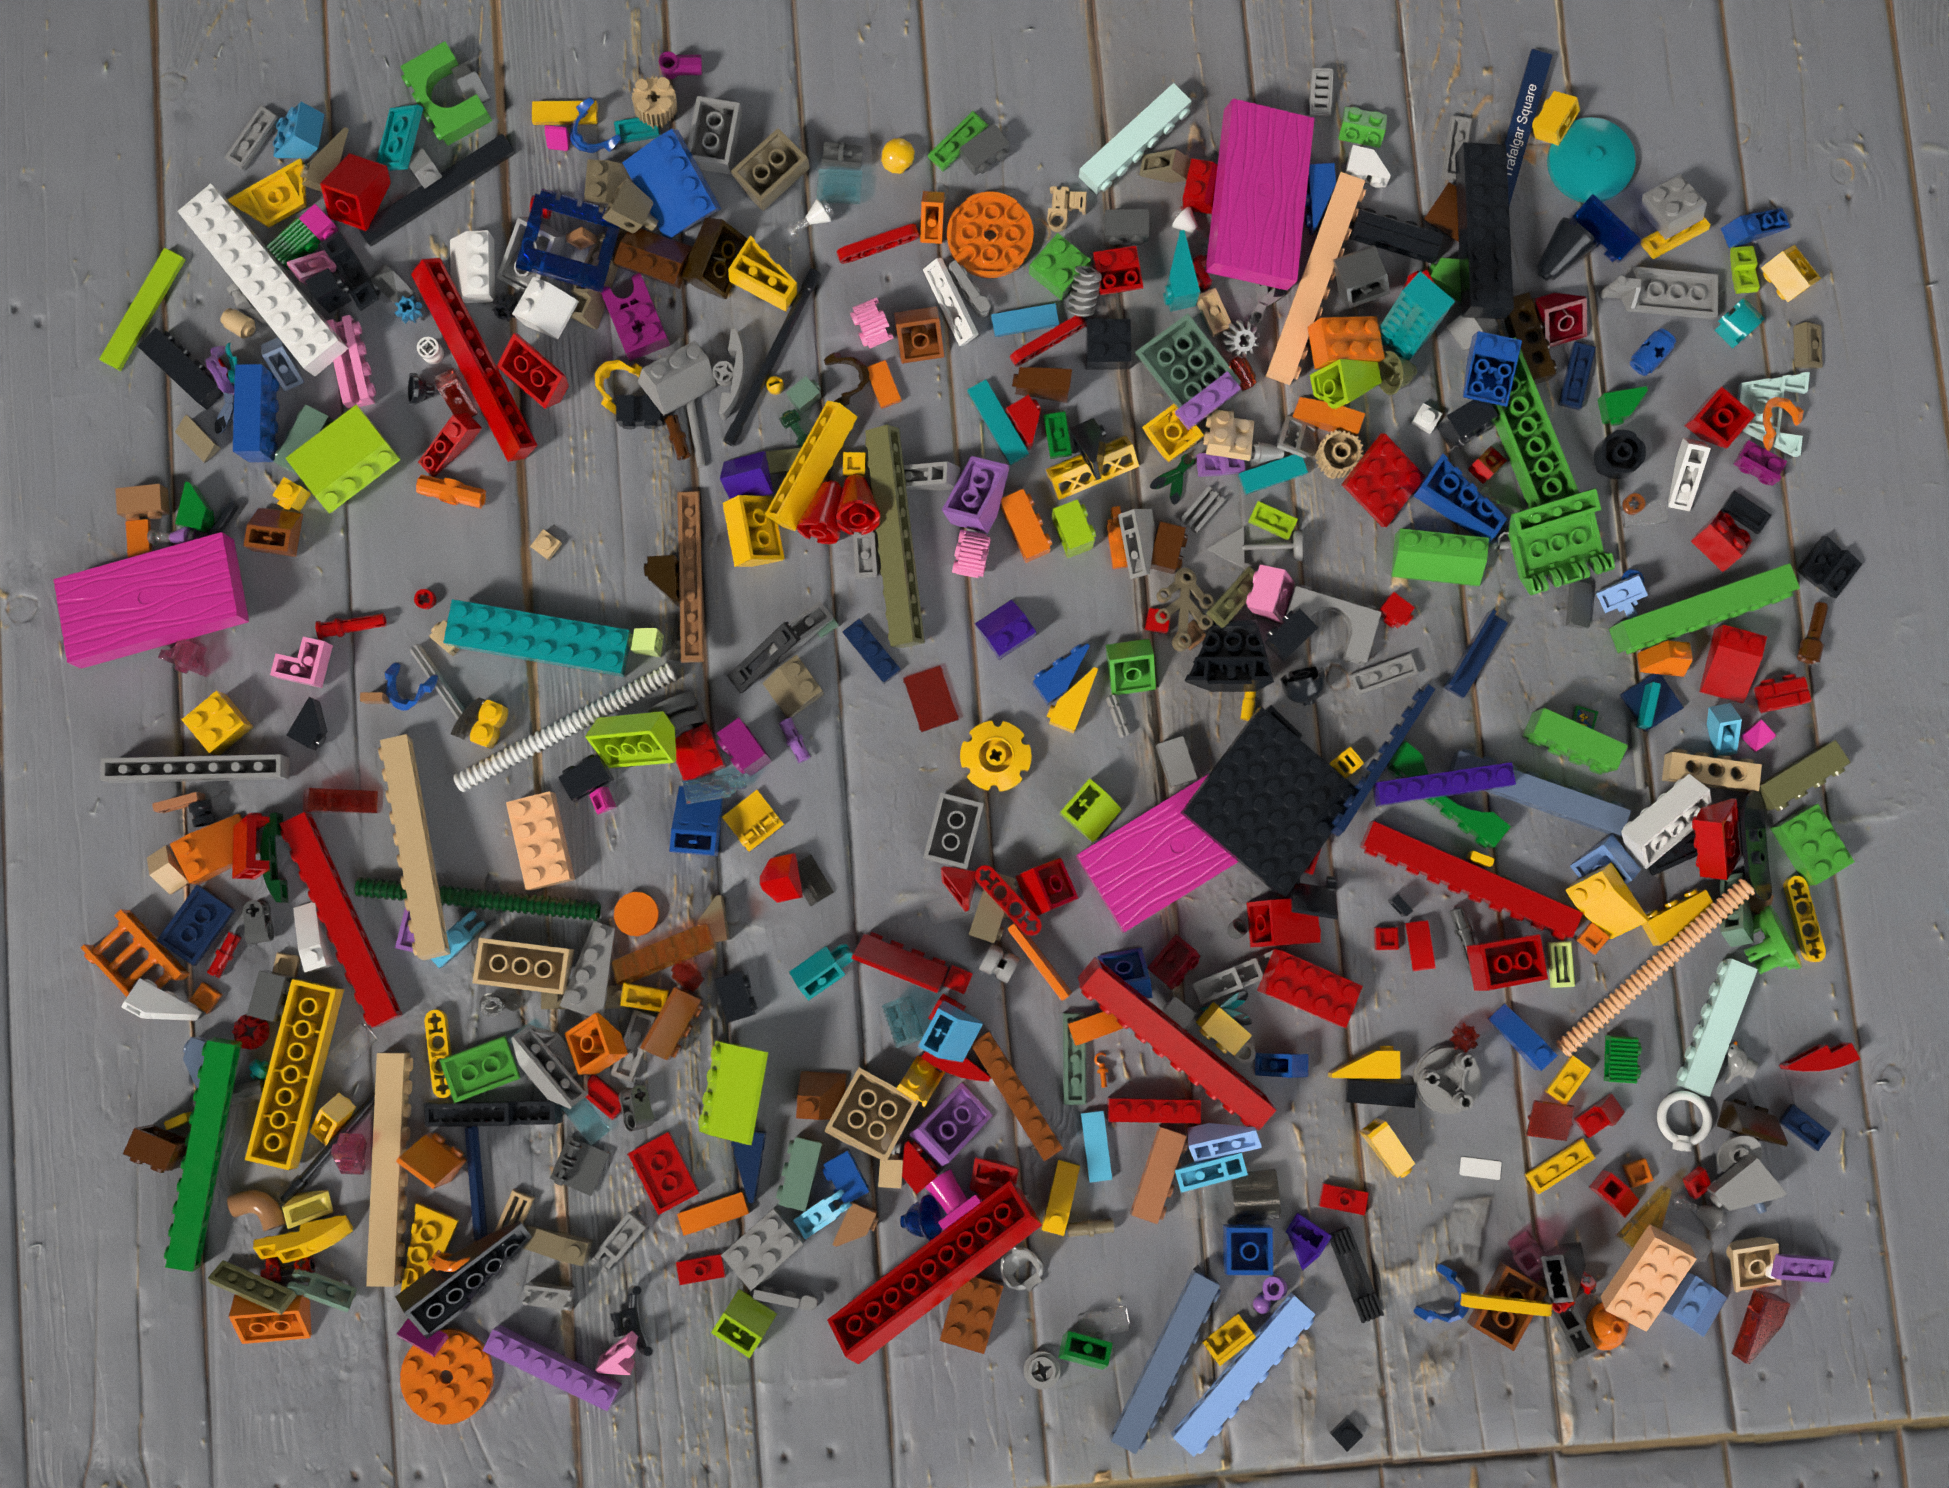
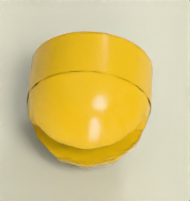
(776, 388)

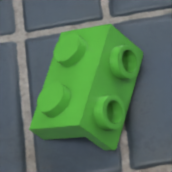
(1363, 127)

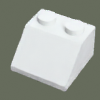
(545, 308)

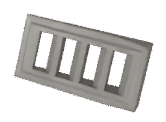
(1324, 78)

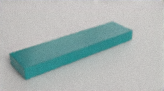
(998, 422)

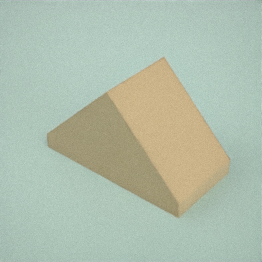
(166, 870)

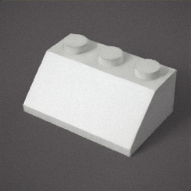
(473, 266)

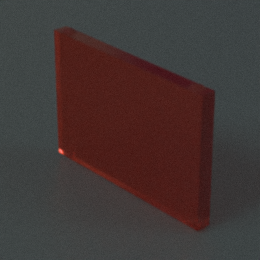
(930, 699)

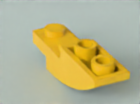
(311, 1239)

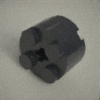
(1609, 461)

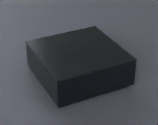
(1400, 905)

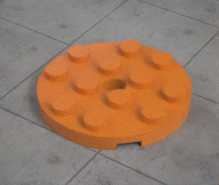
(995, 213)
(454, 1400)

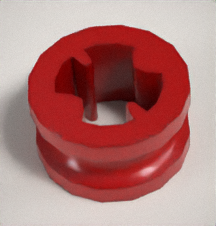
(424, 592)

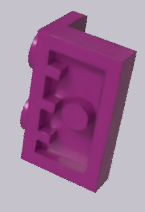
(1760, 463)

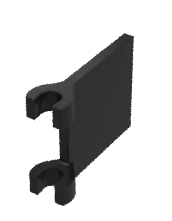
(1315, 899)

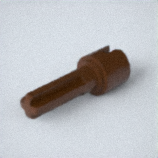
(1811, 647)

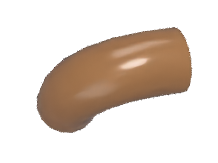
(260, 1204)

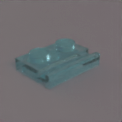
(839, 186)

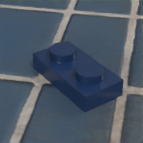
(1804, 1127)

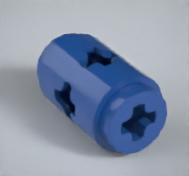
(1652, 352)

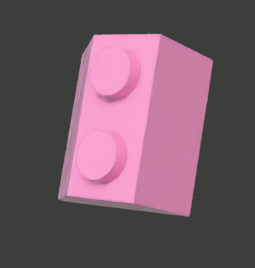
(1270, 593)

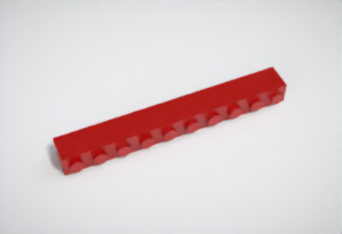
(474, 359)
(1471, 880)
(340, 919)

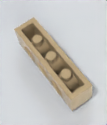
(1746, 781)

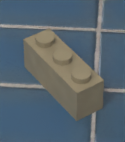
(988, 914)

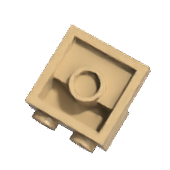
(1228, 435)

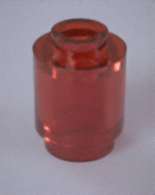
(1244, 372)
(687, 975)

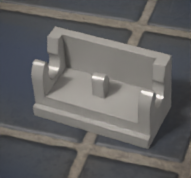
(549, 1295)

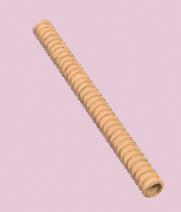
(1655, 967)

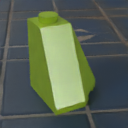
(1344, 381)

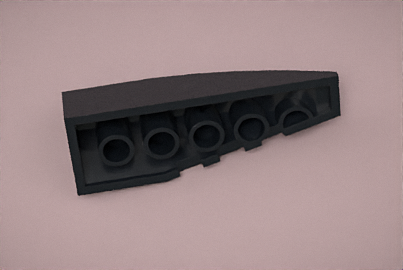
(444, 1295)

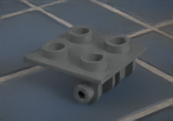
(579, 1166)

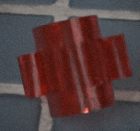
(1460, 1042)

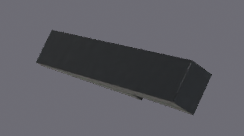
(493, 1113)

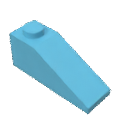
(1210, 1172)

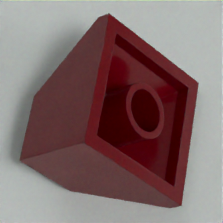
(1562, 317)

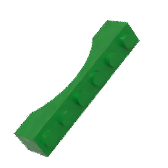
(1484, 826)

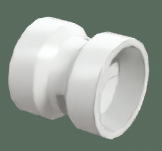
(433, 354)

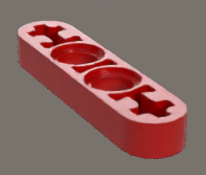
(877, 243)
(1047, 340)
(1005, 902)

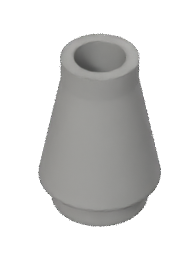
(1265, 452)

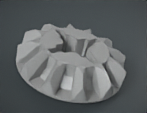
(1037, 1380)

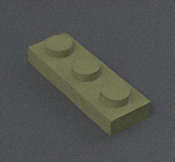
(1232, 599)

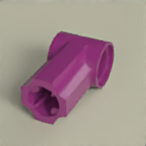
(682, 66)

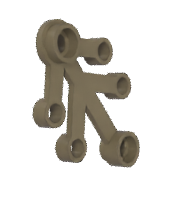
(1185, 606)

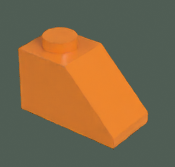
(932, 217)
(1666, 658)

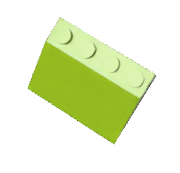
(343, 458)
(733, 1092)

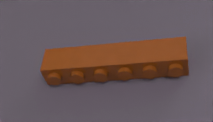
(1016, 1096)

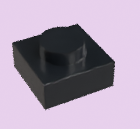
(1346, 1434)

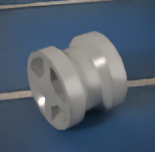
(722, 369)

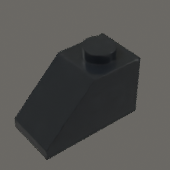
(309, 725)

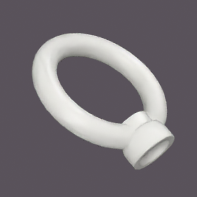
(1680, 1142)

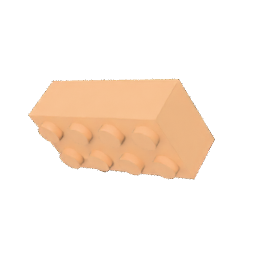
(540, 841)
(1648, 1277)

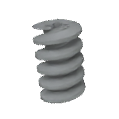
(1085, 291)

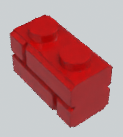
(1782, 694)

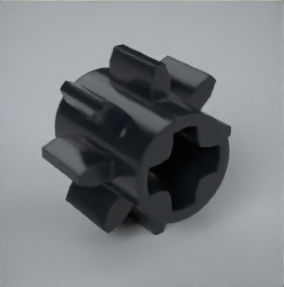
(504, 306)

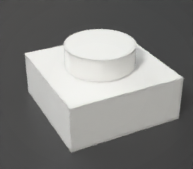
(1426, 418)

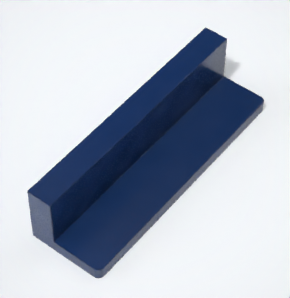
(1475, 654)

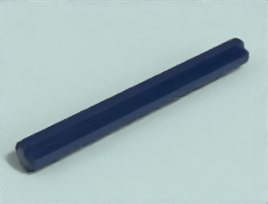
(476, 1182)

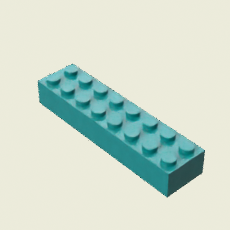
(537, 638)

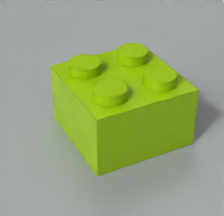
(1073, 528)

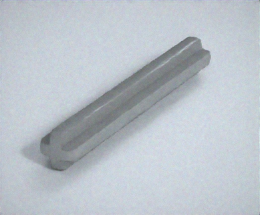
(442, 686)

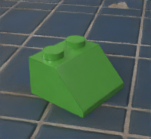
(1131, 667)

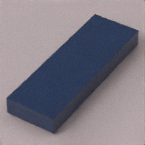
(1577, 375)

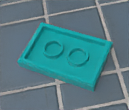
(399, 137)

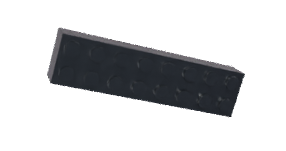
(1484, 231)

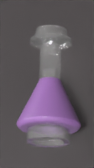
(177, 537)

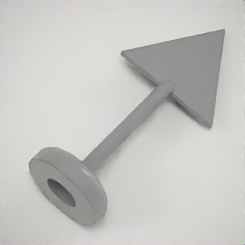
(1233, 547)

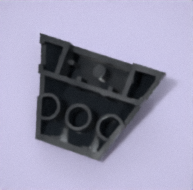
(1232, 659)

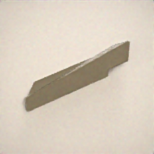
(591, 302)

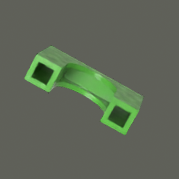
(423, 75)

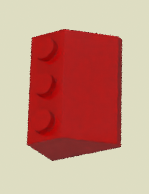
(533, 372)
(1717, 839)

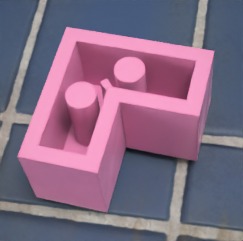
(308, 667)

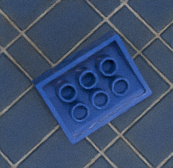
(673, 182)

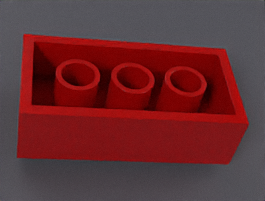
(1309, 988)

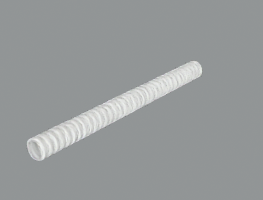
(564, 728)

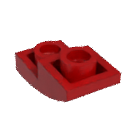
(1420, 945)

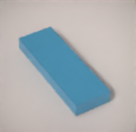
(1025, 320)

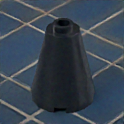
(1564, 249)

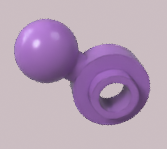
(1262, 1303)

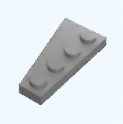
(590, 978)

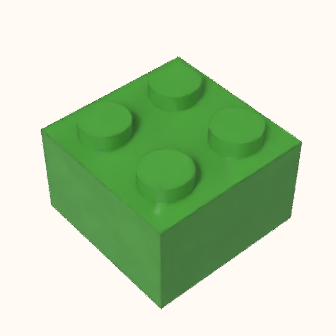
(1056, 266)

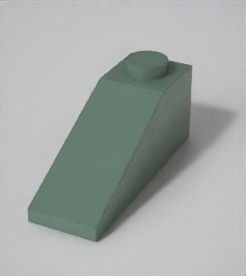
(1738, 926)

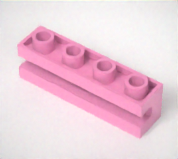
(351, 367)

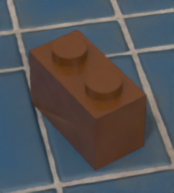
(1167, 547)

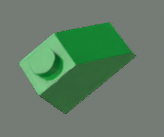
(1619, 405)
(194, 510)

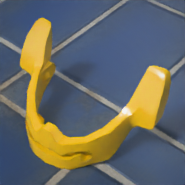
(604, 372)

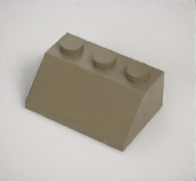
(770, 169)

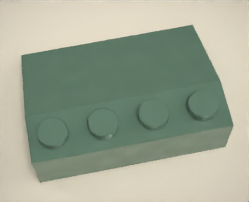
(1183, 361)

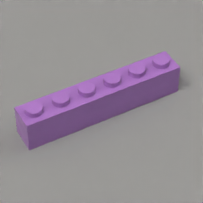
(552, 1367)

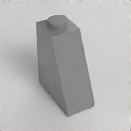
(1745, 1185)

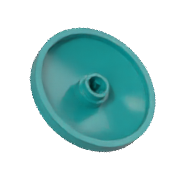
(1592, 160)

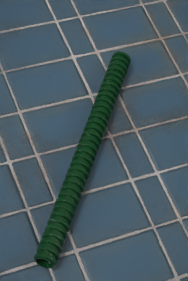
(486, 899)

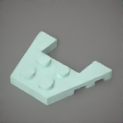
(1756, 395)

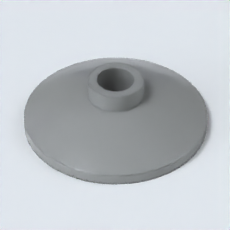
(1736, 1149)

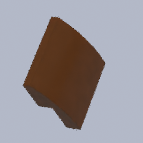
(1444, 212)

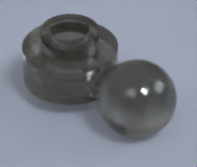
(511, 1002)

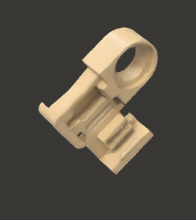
(1066, 201)

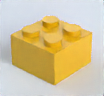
(217, 723)

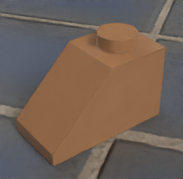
(856, 1223)

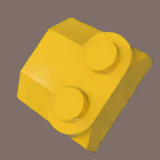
(1170, 434)

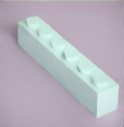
(1135, 139)
(1716, 1026)

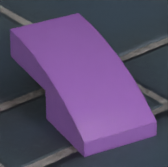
(1216, 465)

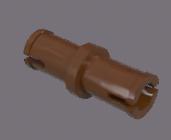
(677, 437)

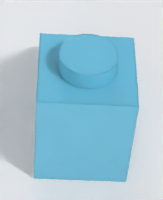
(1724, 729)

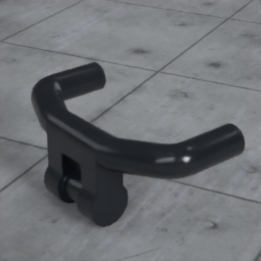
(633, 1318)

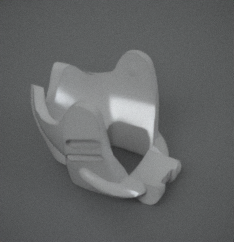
(1014, 1260)

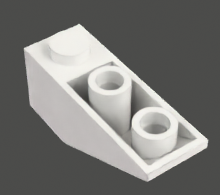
(152, 1003)

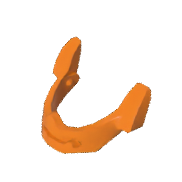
(1795, 412)
(439, 1263)

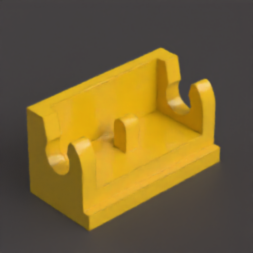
(1228, 1339)

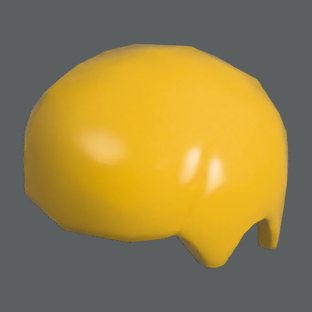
(897, 155)

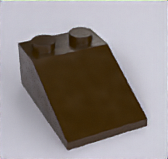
(1751, 1122)

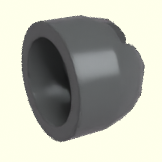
(1237, 929)

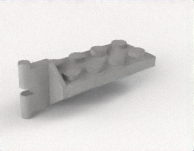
(1666, 292)

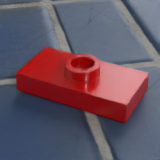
(1343, 1199)
(700, 1269)

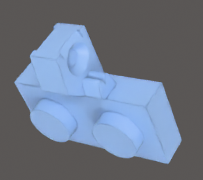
(1623, 595)

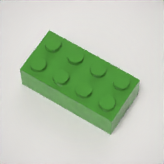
(1574, 741)

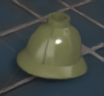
(1395, 372)

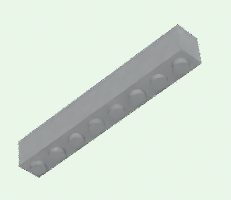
(194, 768)

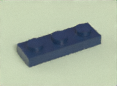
(871, 651)

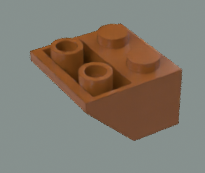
(274, 532)

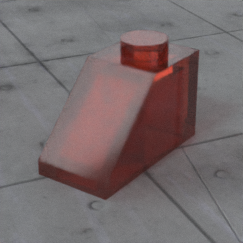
(455, 393)

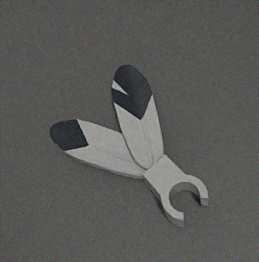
(1265, 299)

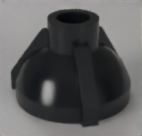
(419, 389)

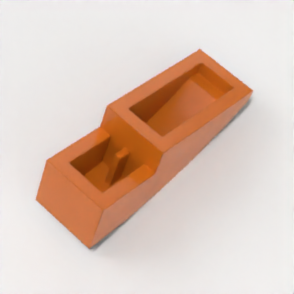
(1328, 419)
(1093, 1027)

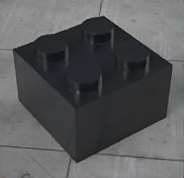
(1108, 344)
(1466, 421)

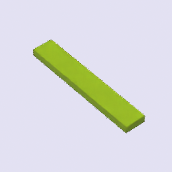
(142, 309)

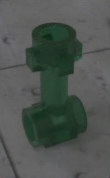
(791, 419)

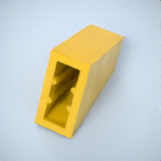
(1388, 1147)

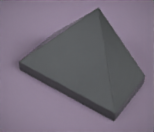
(391, 284)

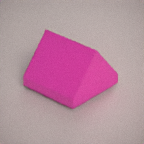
(602, 800)

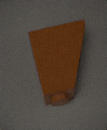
(1043, 383)

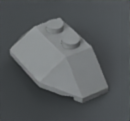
(550, 1065)

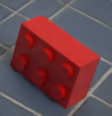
(1507, 962)

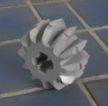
(1233, 339)

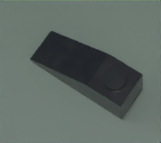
(1090, 443)

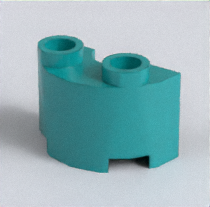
(1739, 324)

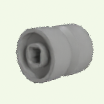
(992, 959)

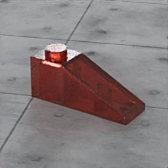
(339, 801)
(1760, 1324)

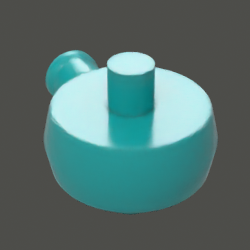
(258, 1069)

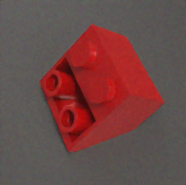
(1118, 269)
(1722, 540)

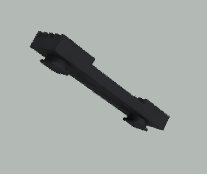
(783, 638)
(1367, 1305)

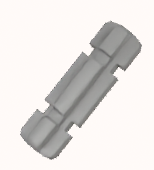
(1118, 716)

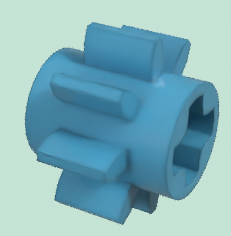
(408, 309)

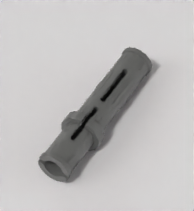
(1463, 930)

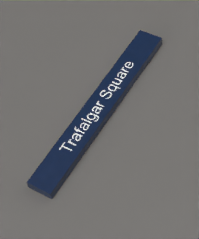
(1524, 113)

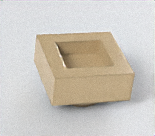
(546, 545)

